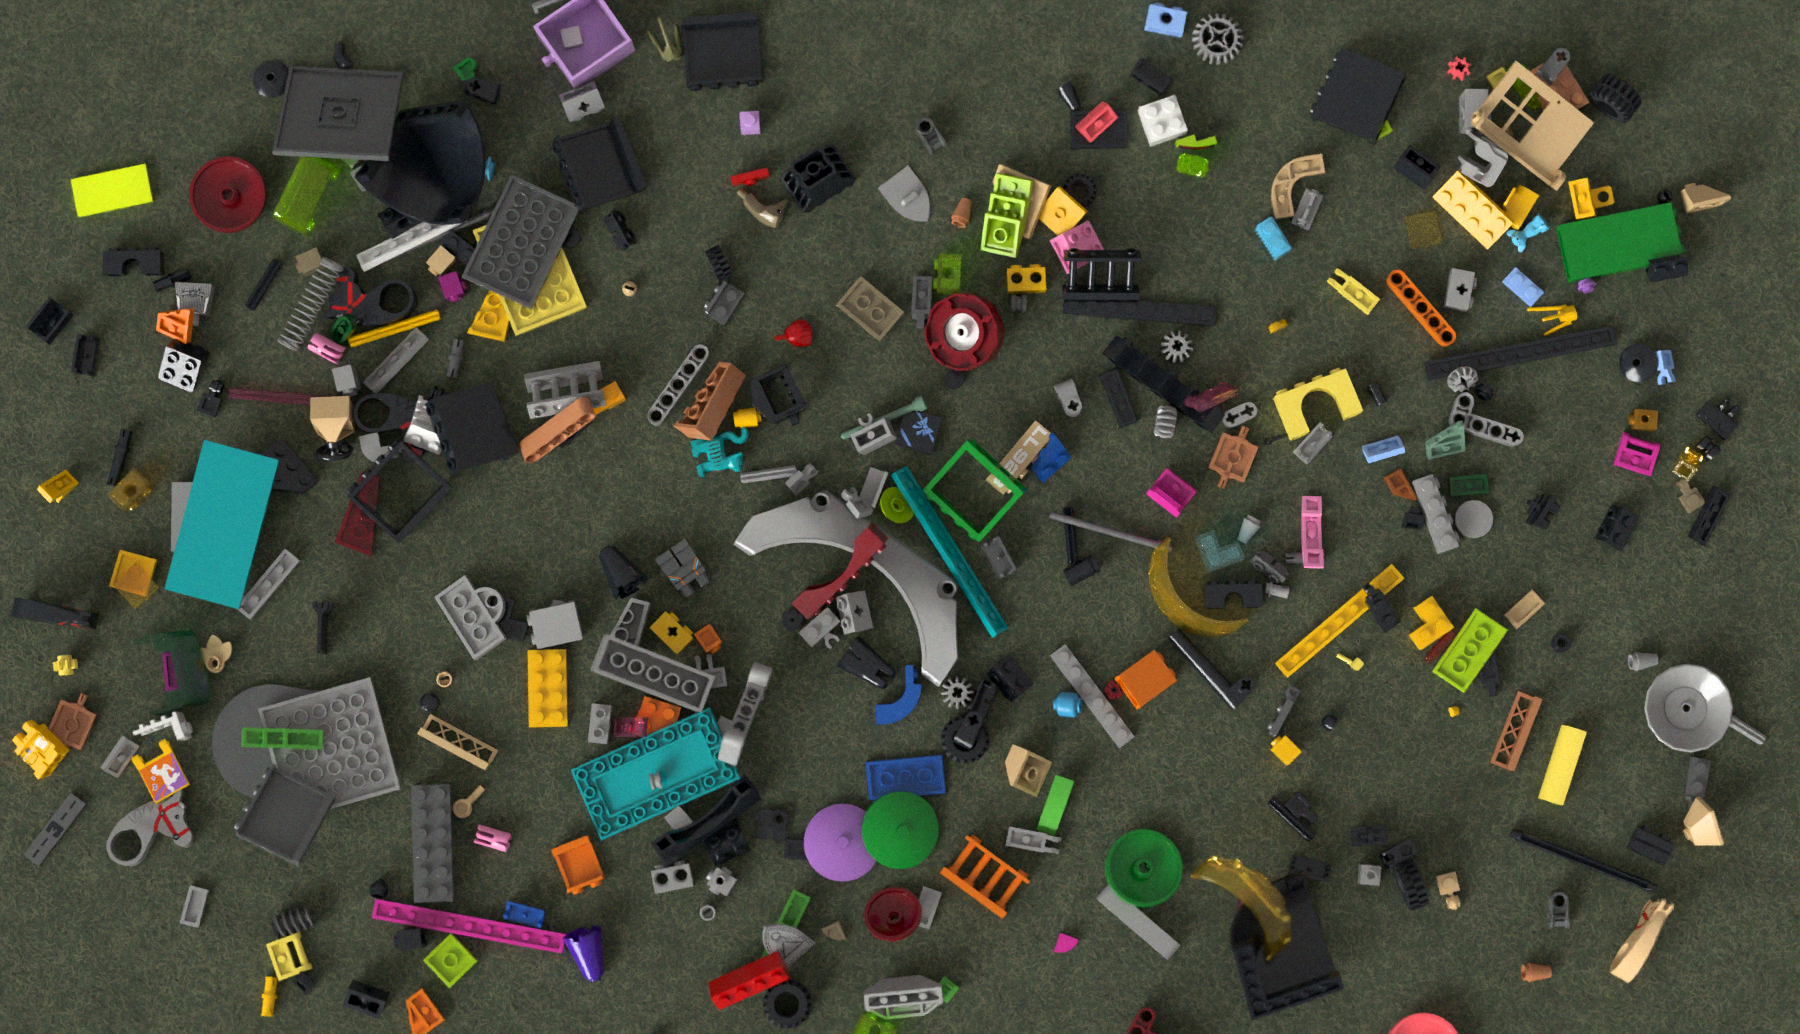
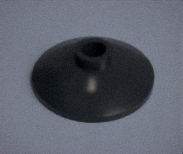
(270, 88)
(1647, 366)

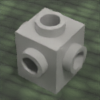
(729, 881)

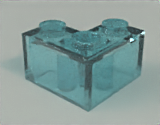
(1214, 556)

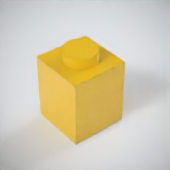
(1284, 749)

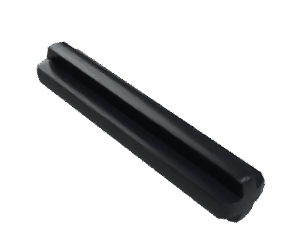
(263, 284)
(1070, 535)
(1288, 817)

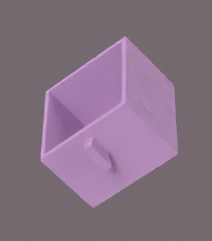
(602, 37)

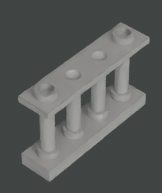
(562, 377)

